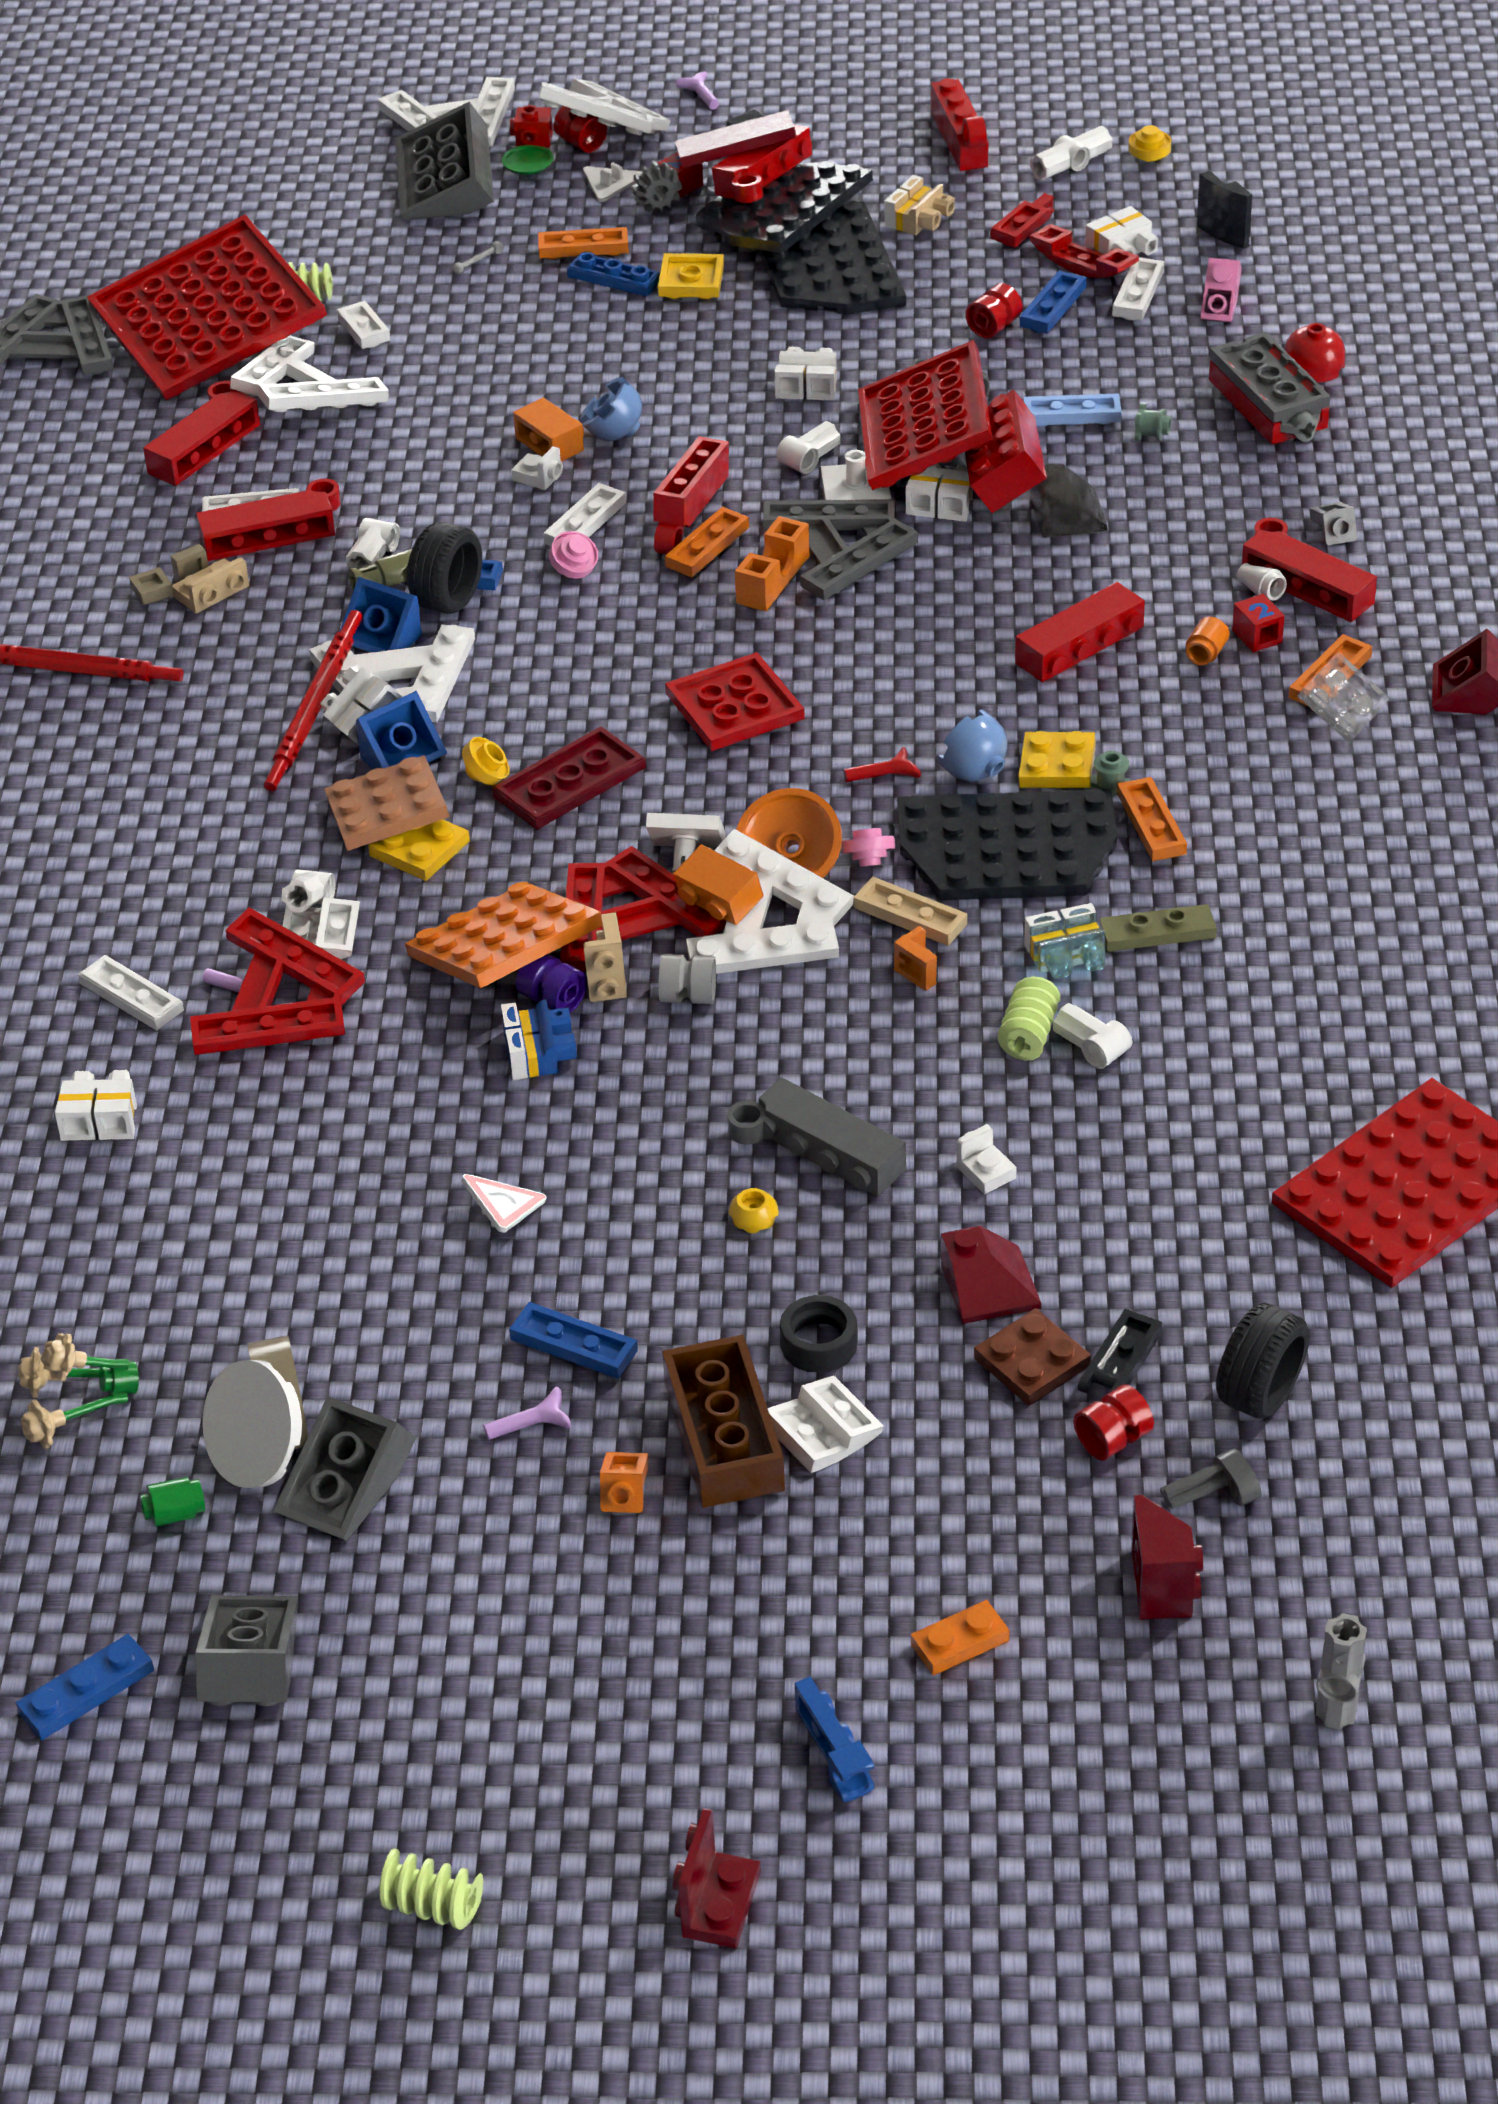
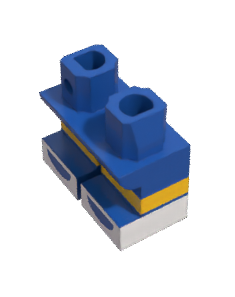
(531, 1041)

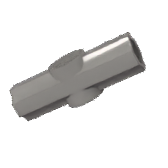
(1341, 1671)

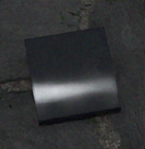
(1224, 210)

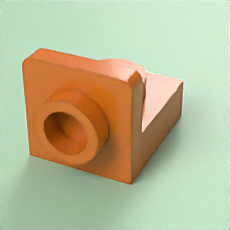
(914, 960)
(623, 1482)

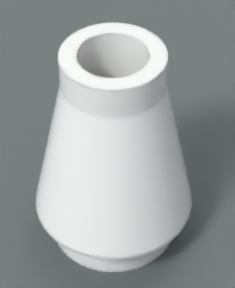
(1263, 580)

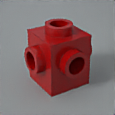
(532, 126)

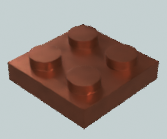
(1032, 1356)

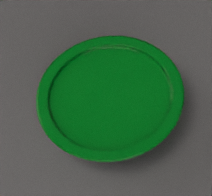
(527, 159)

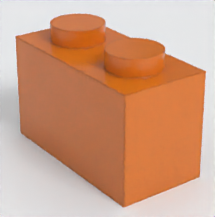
(546, 425)
(718, 885)

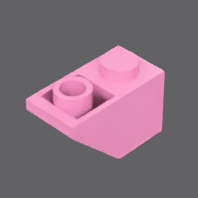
(1221, 290)

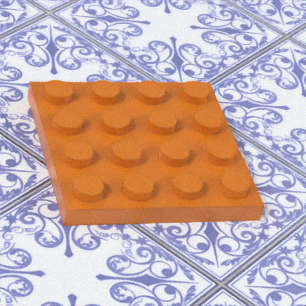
(503, 934)

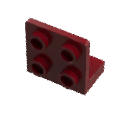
(713, 1888)

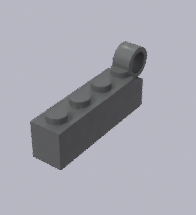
(821, 1135)

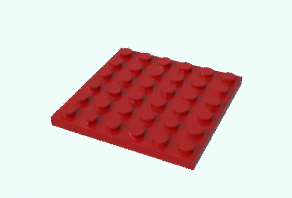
(206, 307)

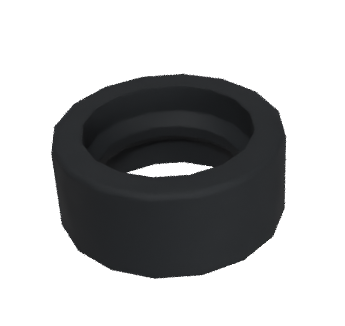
(818, 1310)

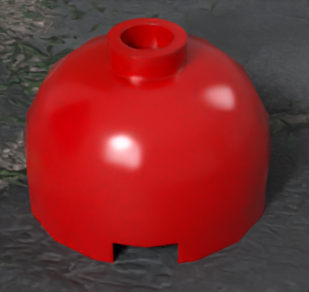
(1317, 351)

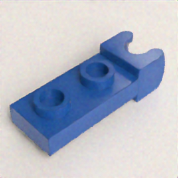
(846, 1758)

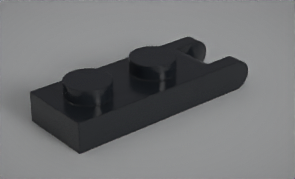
(1122, 1351)

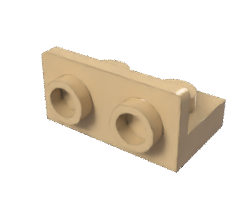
(212, 584)
(605, 962)

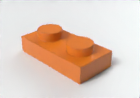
(960, 1637)

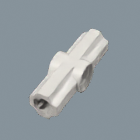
(1071, 153)

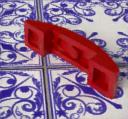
(1059, 247)

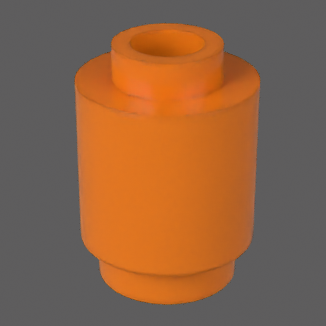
(1207, 640)

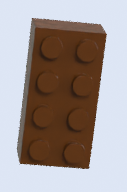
(723, 1421)

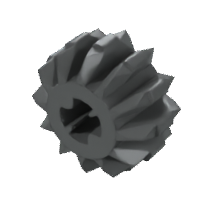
(660, 176)

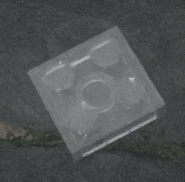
(1343, 697)

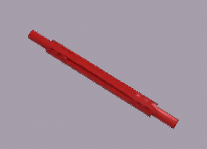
(87, 664)
(311, 702)

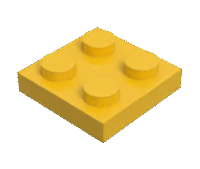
(691, 275)
(1057, 759)
(421, 849)

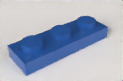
(1052, 302)
(573, 1340)
(84, 1686)

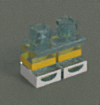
(1065, 940)

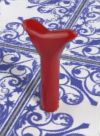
(897, 765)

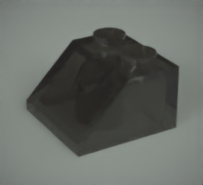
(1066, 504)

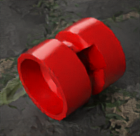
(580, 131)
(994, 310)
(1113, 1422)

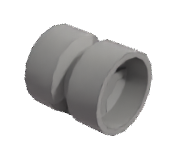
(687, 979)

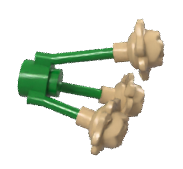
(56, 1364)

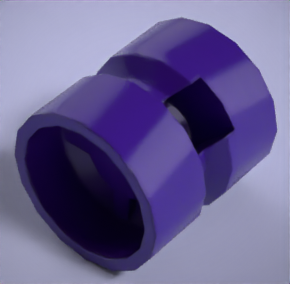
(554, 981)

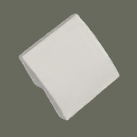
(327, 927)
(824, 1424)

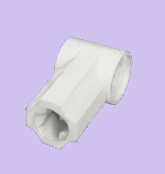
(804, 452)
(373, 541)
(308, 889)
(1099, 1041)

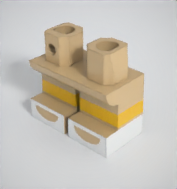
(917, 207)

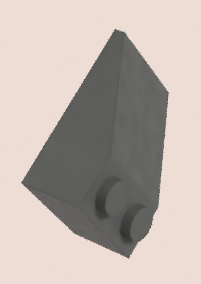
(344, 1469)
(246, 1650)

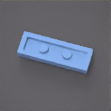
(1075, 409)

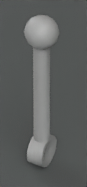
(497, 247)

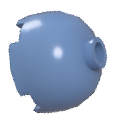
(614, 412)
(975, 748)

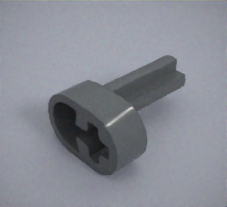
(1228, 1471)

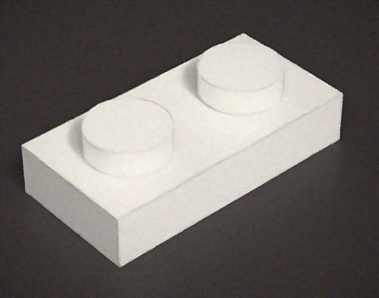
(363, 325)

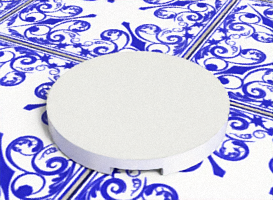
(251, 1423)

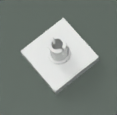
(850, 480)
(684, 833)

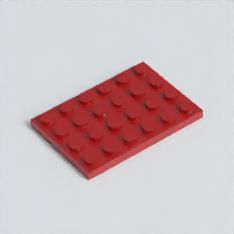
(924, 415)
(1401, 1183)

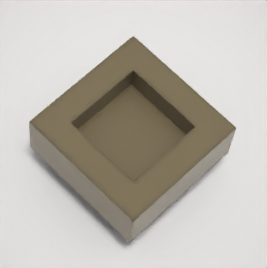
(188, 562)
(151, 586)

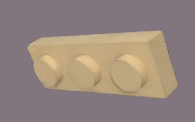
(910, 910)

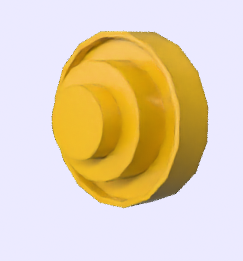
(1149, 144)
(485, 761)

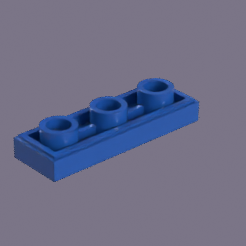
(613, 274)

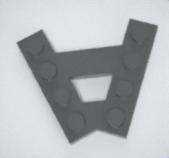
(83, 342)
(837, 562)

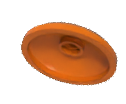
(799, 819)

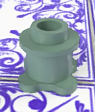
(1152, 423)
(1110, 770)

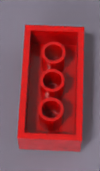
(1012, 459)

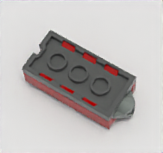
(1269, 388)

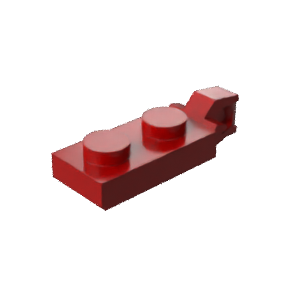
(1023, 221)

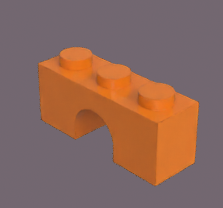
(764, 577)

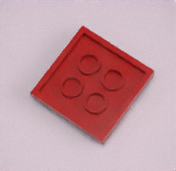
(734, 701)

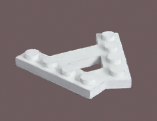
(605, 104)
(490, 105)
(313, 386)
(433, 665)
(751, 946)

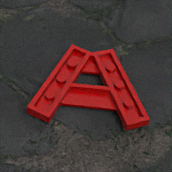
(647, 879)
(253, 1018)

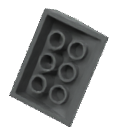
(445, 166)

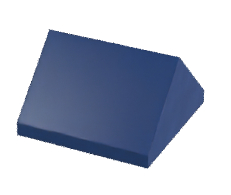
(388, 618)
(397, 733)

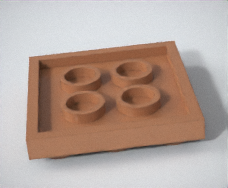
(386, 802)

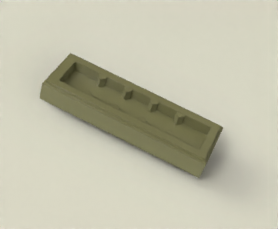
(1158, 927)

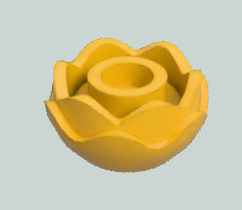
(753, 1210)

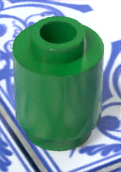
(172, 1501)

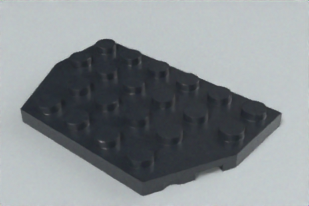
(788, 206)
(837, 266)
(1008, 842)

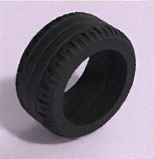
(444, 567)
(1262, 1360)

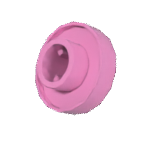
(573, 554)
(868, 846)

